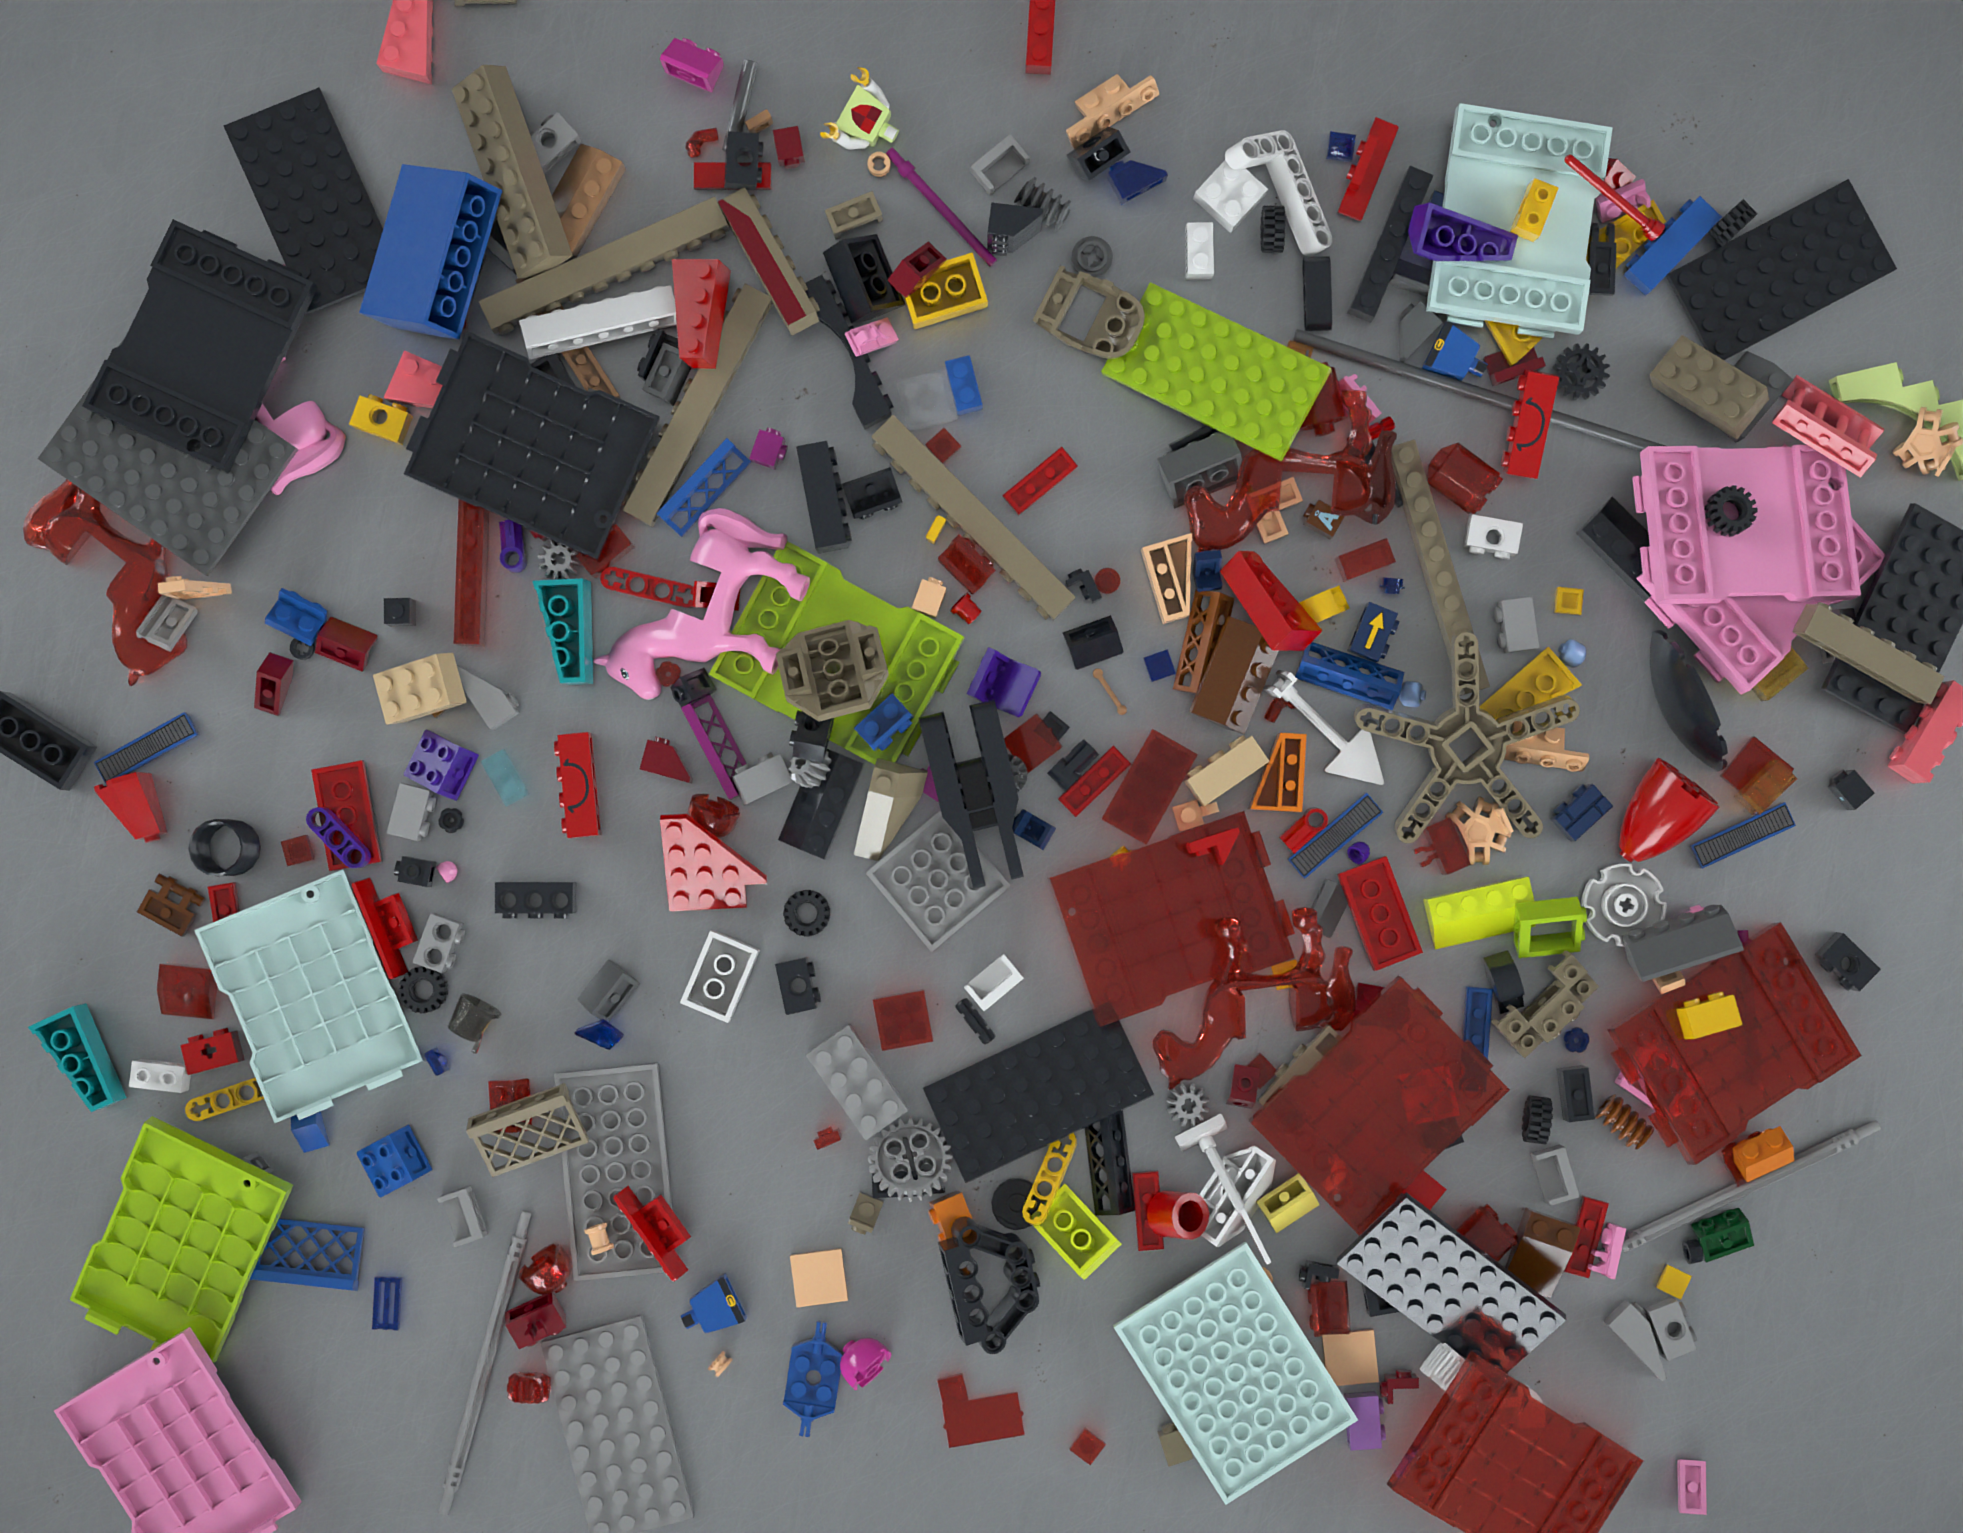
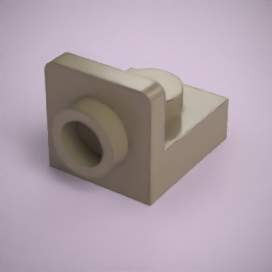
(865, 1213)

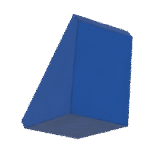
(310, 1132)

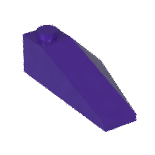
(1456, 237)

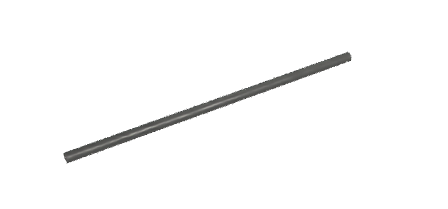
(1466, 389)

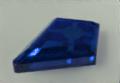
(600, 1033)

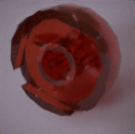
(714, 816)
(548, 1271)

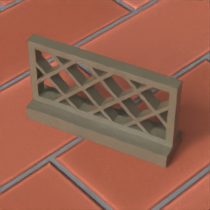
(514, 1114)

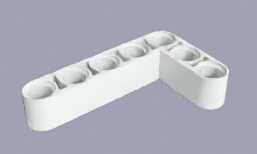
(1291, 183)

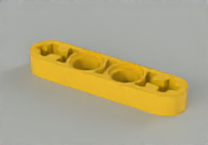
(232, 1092)
(1053, 1178)

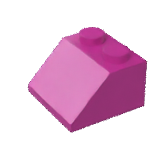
(692, 64)

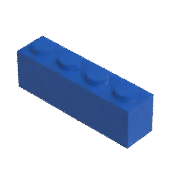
(1672, 245)

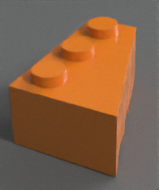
(1283, 777)

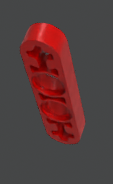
(648, 591)

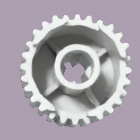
(1442, 1365)

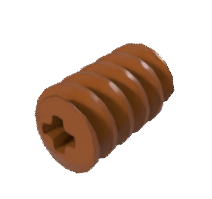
(1625, 1121)

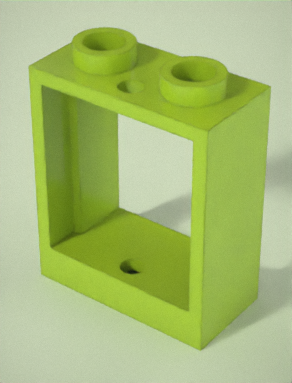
(1545, 912)

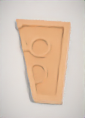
(188, 589)

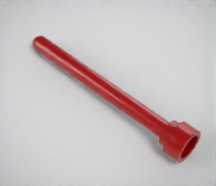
(1651, 227)

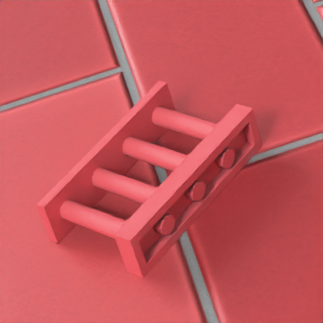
(1828, 426)

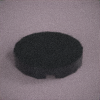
(1009, 1203)

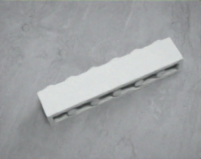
(598, 322)

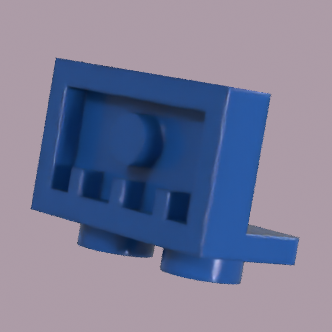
(297, 616)
(884, 723)

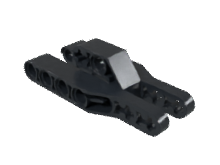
(967, 785)

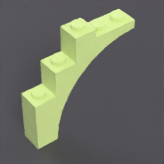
(1884, 387)

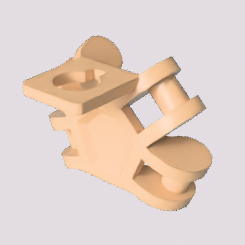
(1927, 444)
(1480, 830)

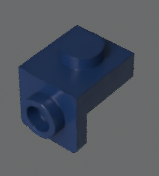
(1207, 570)
(1032, 829)

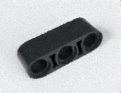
(1317, 293)

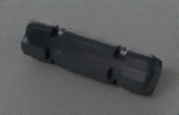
(975, 1021)

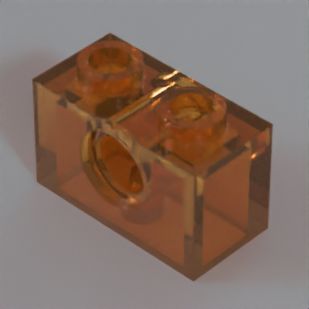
(1765, 787)

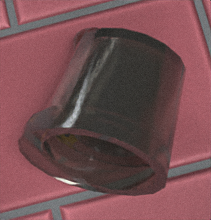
(472, 1018)

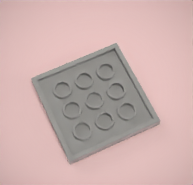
(932, 884)

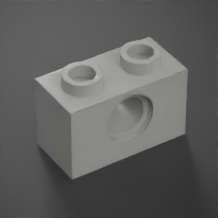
(565, 141)
(1659, 1317)

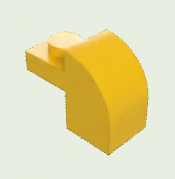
(1325, 604)

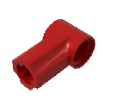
(1302, 831)

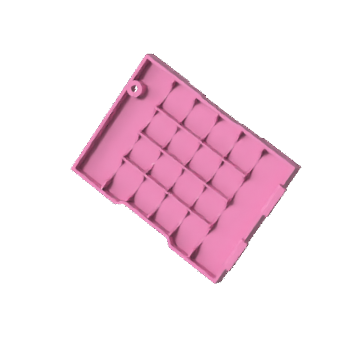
(1793, 548)
(1749, 634)
(178, 1446)

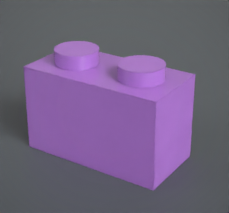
(1367, 1431)

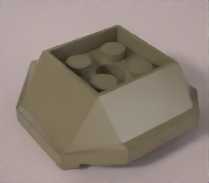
(839, 648)

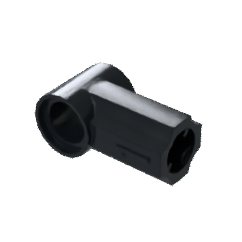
(1071, 766)

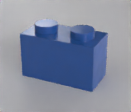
(963, 385)

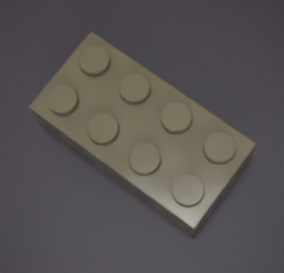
(1709, 387)

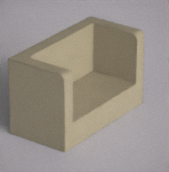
(853, 213)

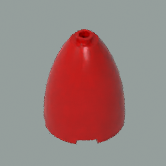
(1663, 812)

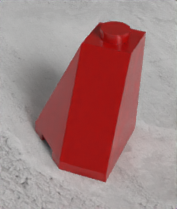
(135, 805)

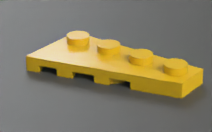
(1535, 683)

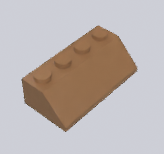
(585, 192)

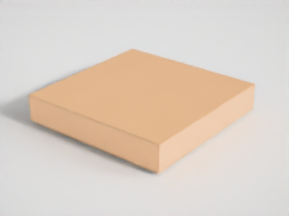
(819, 1277)
(1351, 1357)

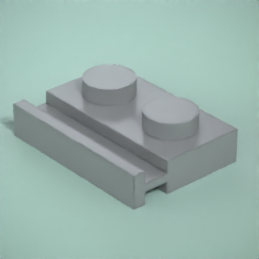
(166, 622)

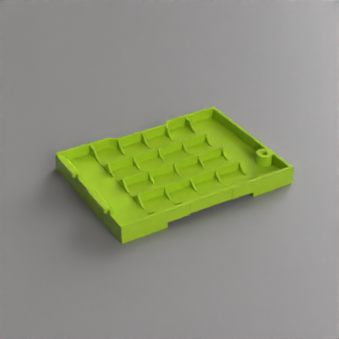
(914, 647)
(180, 1240)

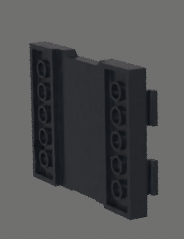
(202, 346)
(529, 445)

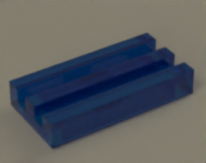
(386, 1307)

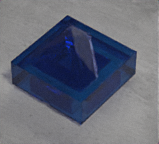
(1341, 146)
(437, 1061)

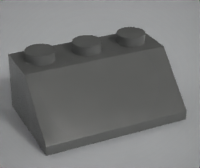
(1767, 374)
(1205, 463)

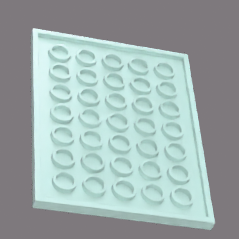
(1235, 1373)

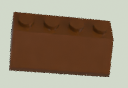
(1234, 676)

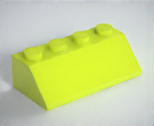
(1476, 911)

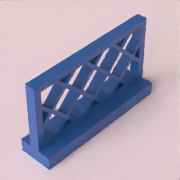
(312, 1277)

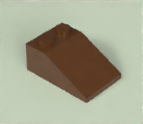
(1542, 1250)

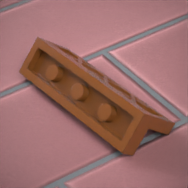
(1213, 620)

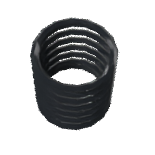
(200, 844)

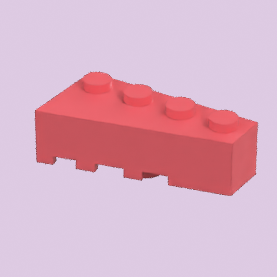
(408, 40)
(414, 382)
(1930, 735)

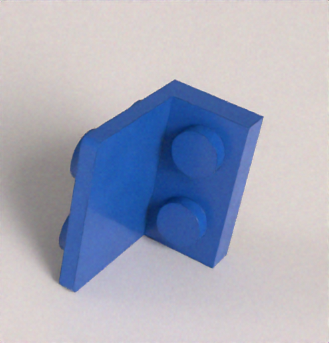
(394, 1161)

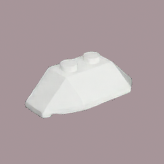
(1253, 1178)

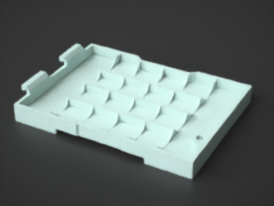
(1486, 180)
(310, 997)

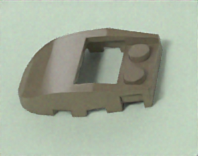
(1114, 326)

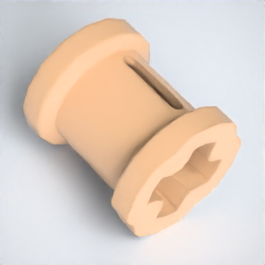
(599, 1238)

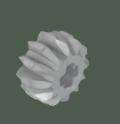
(558, 569)
(809, 772)
(1195, 1109)

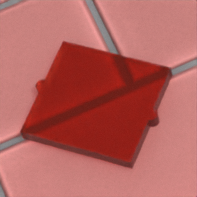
(1032, 742)

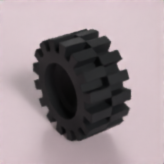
(1732, 222)
(1272, 229)
(1742, 503)
(795, 924)
(412, 1001)
(1537, 1119)

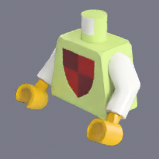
(863, 117)

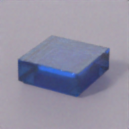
(1159, 665)

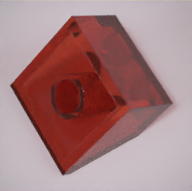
(186, 990)

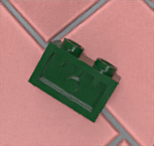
(1723, 1234)

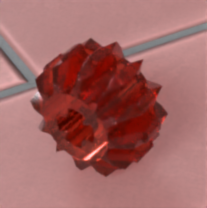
(528, 1387)

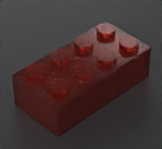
(1148, 786)

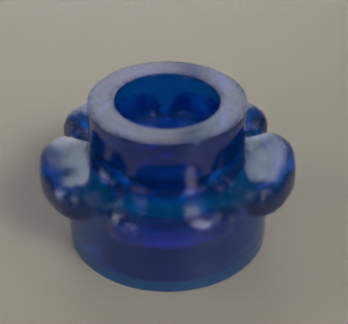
(1392, 585)
(1583, 1041)

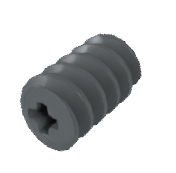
(1051, 206)

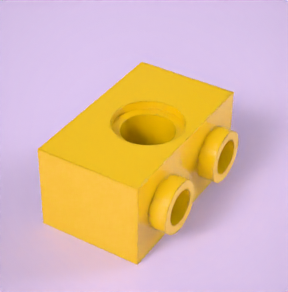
(1534, 210)
(366, 413)

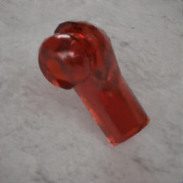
(698, 138)
(1276, 707)

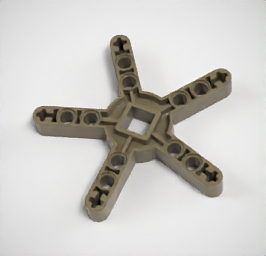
(1483, 764)

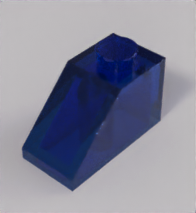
(1134, 179)

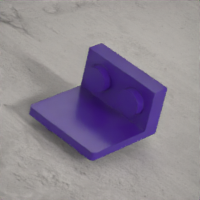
(440, 765)

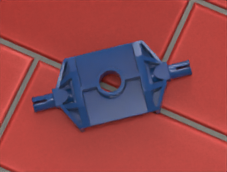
(808, 1399)

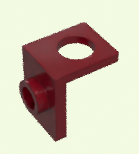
(1244, 1086)

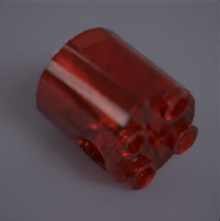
(1326, 408)
(1462, 477)
(1488, 1233)

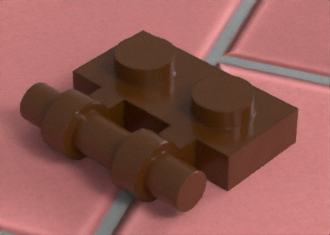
(166, 911)

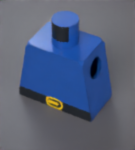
(1454, 354)
(715, 1307)

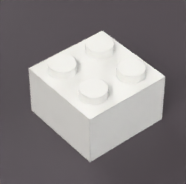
(1230, 195)

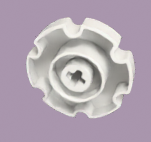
(1619, 884)

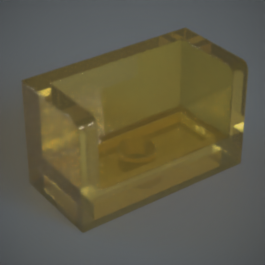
(1780, 676)

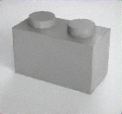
(1516, 625)
(762, 778)
(411, 812)

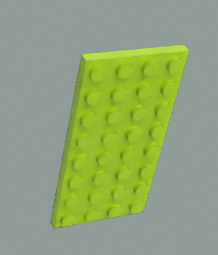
(1219, 373)

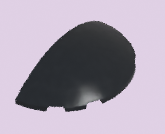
(1686, 702)

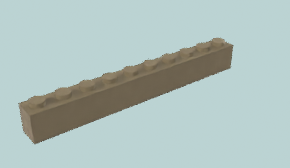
(605, 265)
(697, 407)
(972, 517)
(1433, 551)

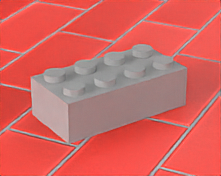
(857, 1082)

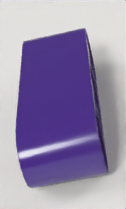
(327, 832)

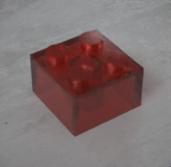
(903, 1019)

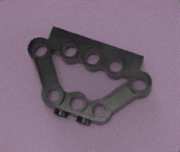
(1011, 1309)

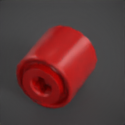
(1178, 1215)

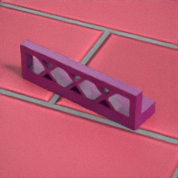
(708, 745)

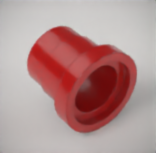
(966, 609)

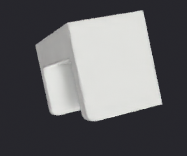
(993, 982)

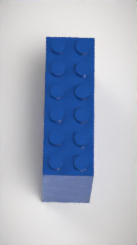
(431, 251)

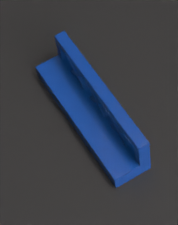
(700, 477)
(1350, 679)

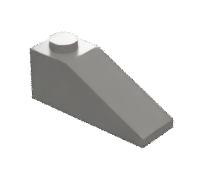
(490, 701)
(1635, 1331)

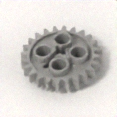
(933, 1153)

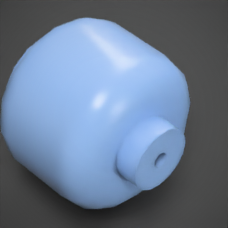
(1572, 653)
(1412, 694)

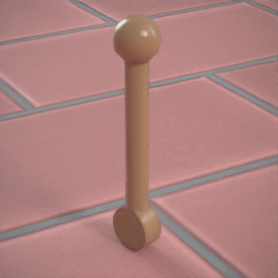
(1098, 674)

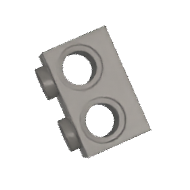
(432, 940)

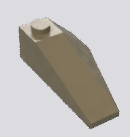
(889, 802)

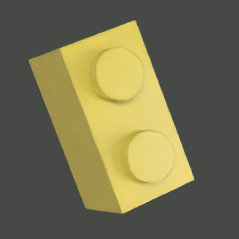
(1287, 1203)

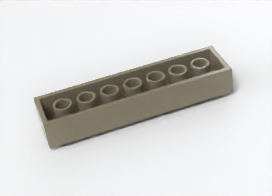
(511, 164)

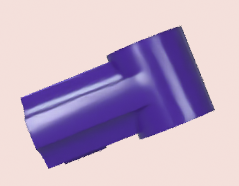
(512, 543)

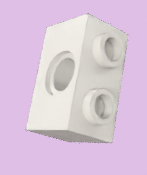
(1507, 532)
(159, 1075)

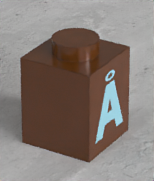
(1321, 520)

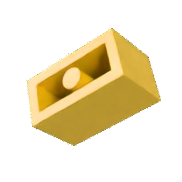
(1708, 1016)

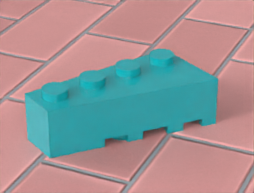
(568, 624)
(81, 1055)

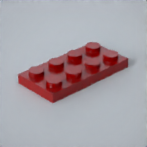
(347, 794)
(1380, 913)

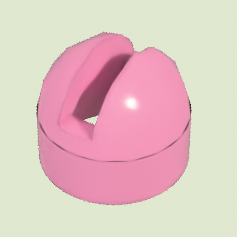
(447, 870)

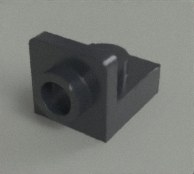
(1088, 589)
(692, 687)
(1323, 1272)

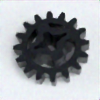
(1592, 373)

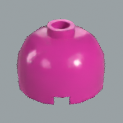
(862, 1361)

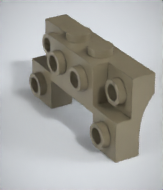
(1550, 1010)
(1304, 1059)

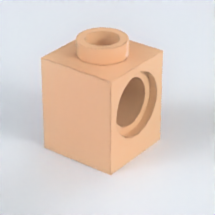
(929, 597)

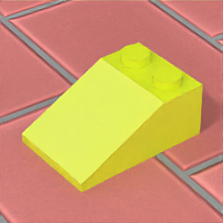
(1076, 1233)

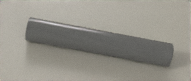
(741, 97)

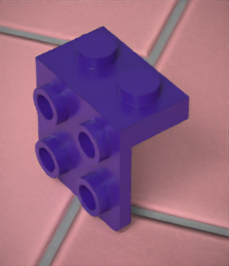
(1005, 682)

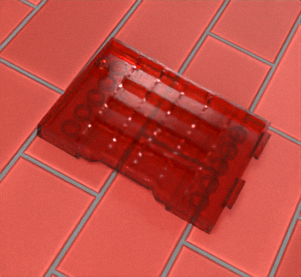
(1152, 912)
(1722, 1080)
(1380, 1104)
(1510, 1462)

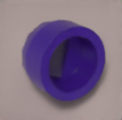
(1358, 852)

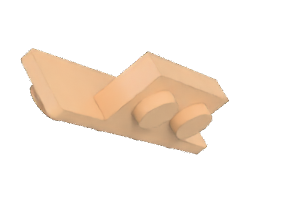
(1108, 105)
(1545, 750)

